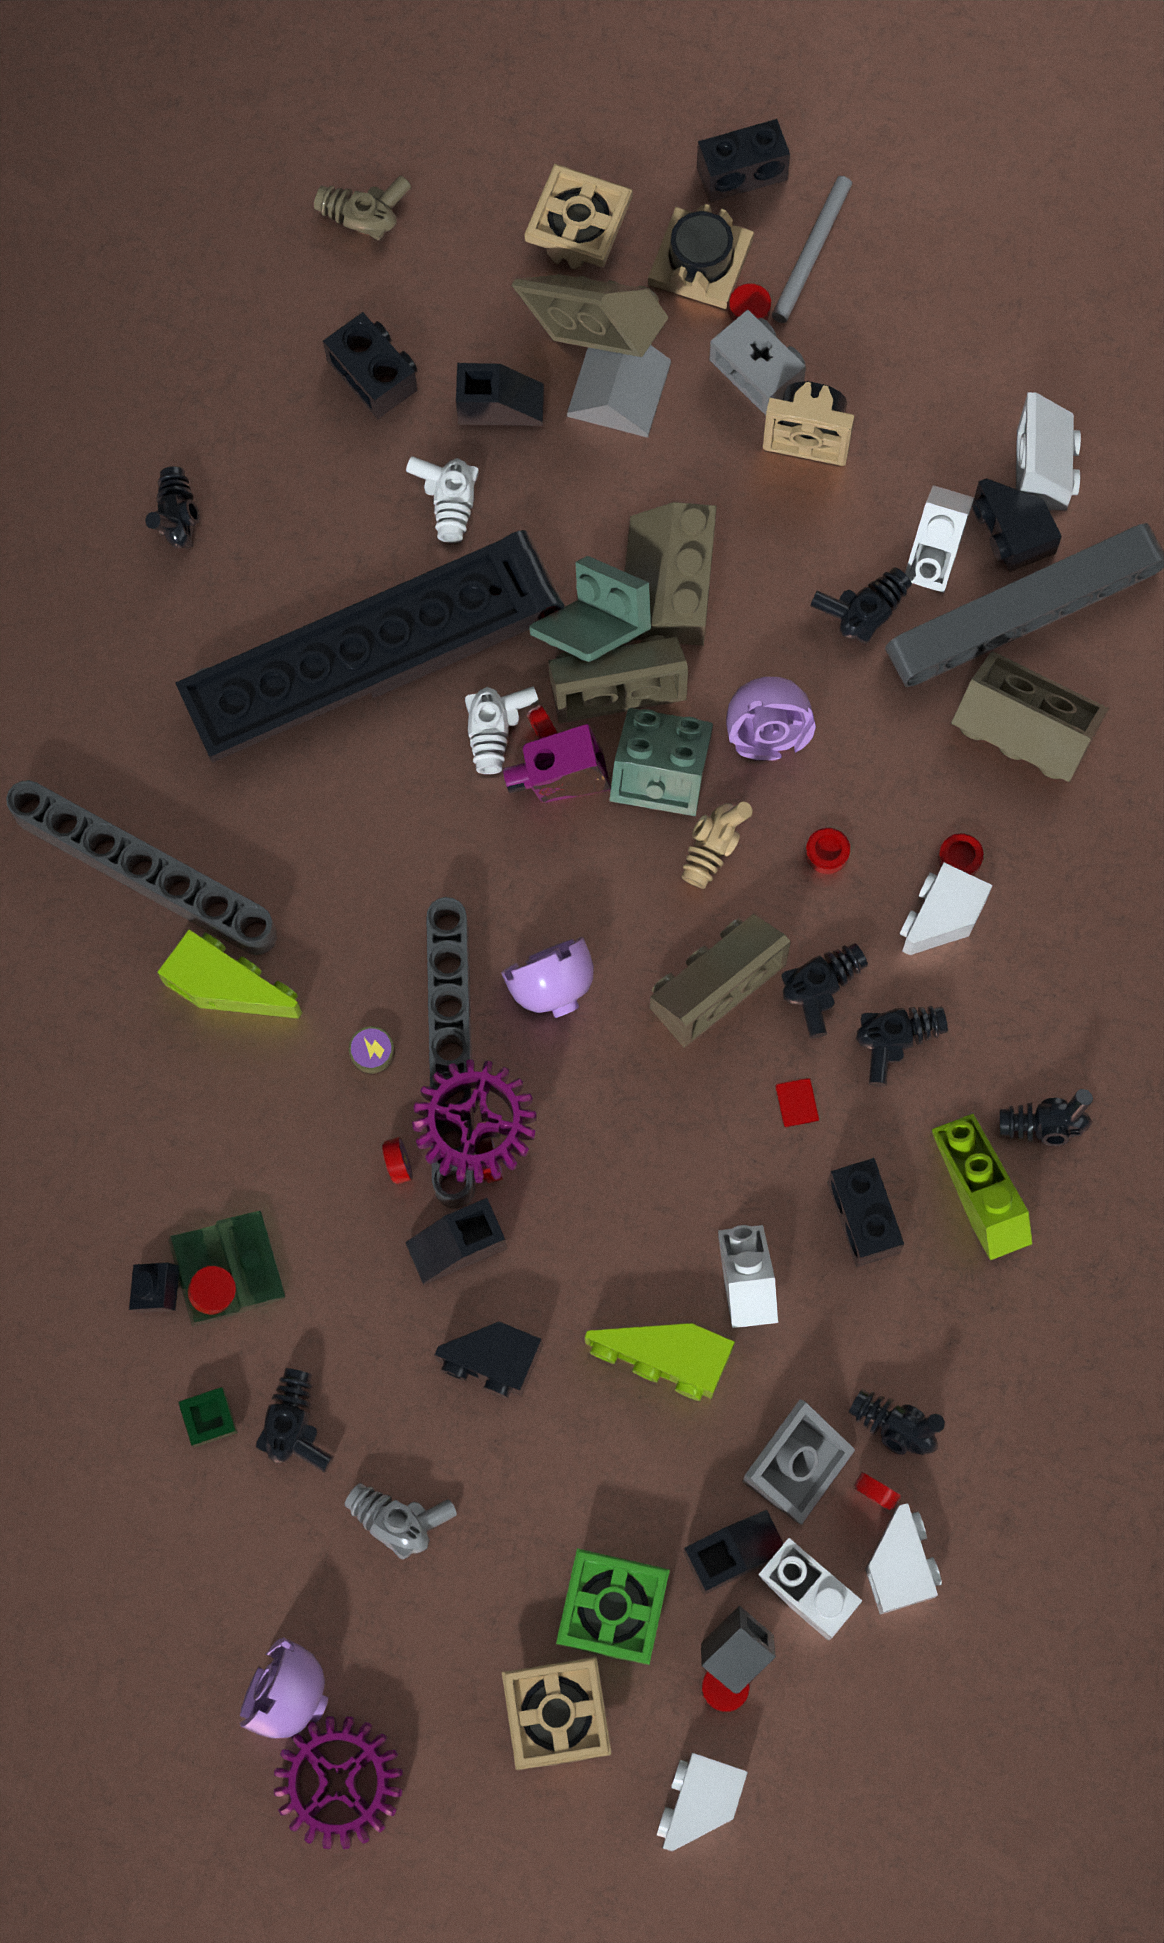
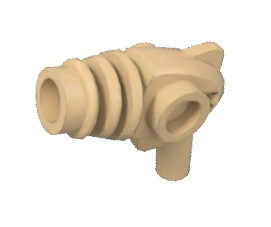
(714, 838)

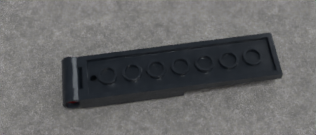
(371, 645)

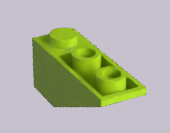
(216, 981)
(984, 1187)
(676, 1352)

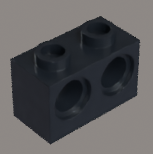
(743, 160)
(364, 368)
(865, 1212)

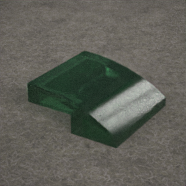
(240, 1248)

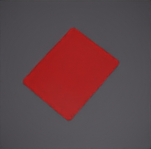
(797, 1102)

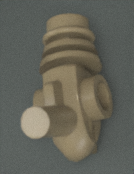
(363, 212)

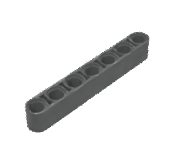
(1026, 605)
(130, 850)
(452, 1029)

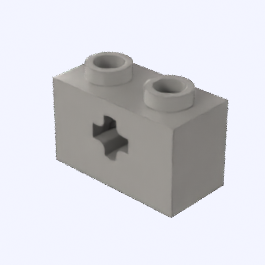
(756, 359)

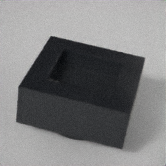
(154, 1287)

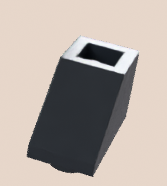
(497, 396)
(1018, 524)
(456, 1241)
(493, 1354)
(733, 1551)

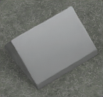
(620, 389)
(799, 1463)

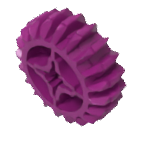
(455, 1114)
(310, 1752)

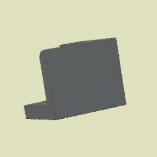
(737, 1650)

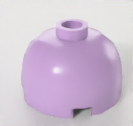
(769, 718)
(552, 978)
(285, 1693)

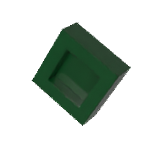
(208, 1417)

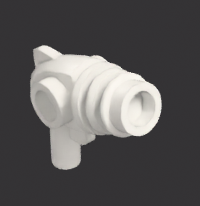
(452, 494)
(490, 723)

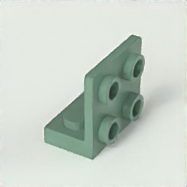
(608, 612)
(660, 761)

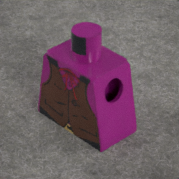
(561, 766)

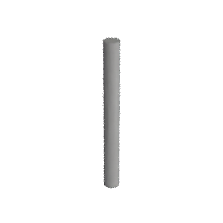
(811, 249)

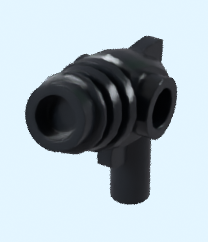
(176, 508)
(869, 608)
(817, 982)
(893, 1032)
(1053, 1120)
(287, 1426)
(902, 1427)

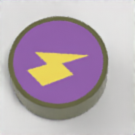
(371, 1049)

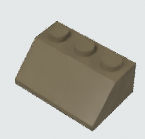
(594, 312)
(674, 554)
(619, 680)
(1029, 716)
(719, 977)

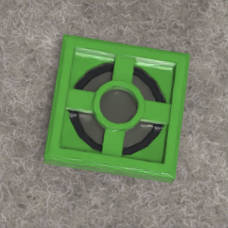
(612, 1608)

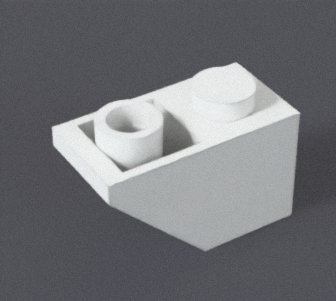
(938, 538)
(949, 910)
(748, 1276)
(899, 1566)
(809, 1589)
(705, 1800)

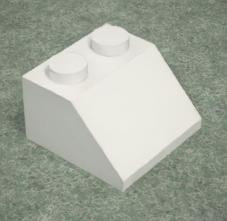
(1047, 452)

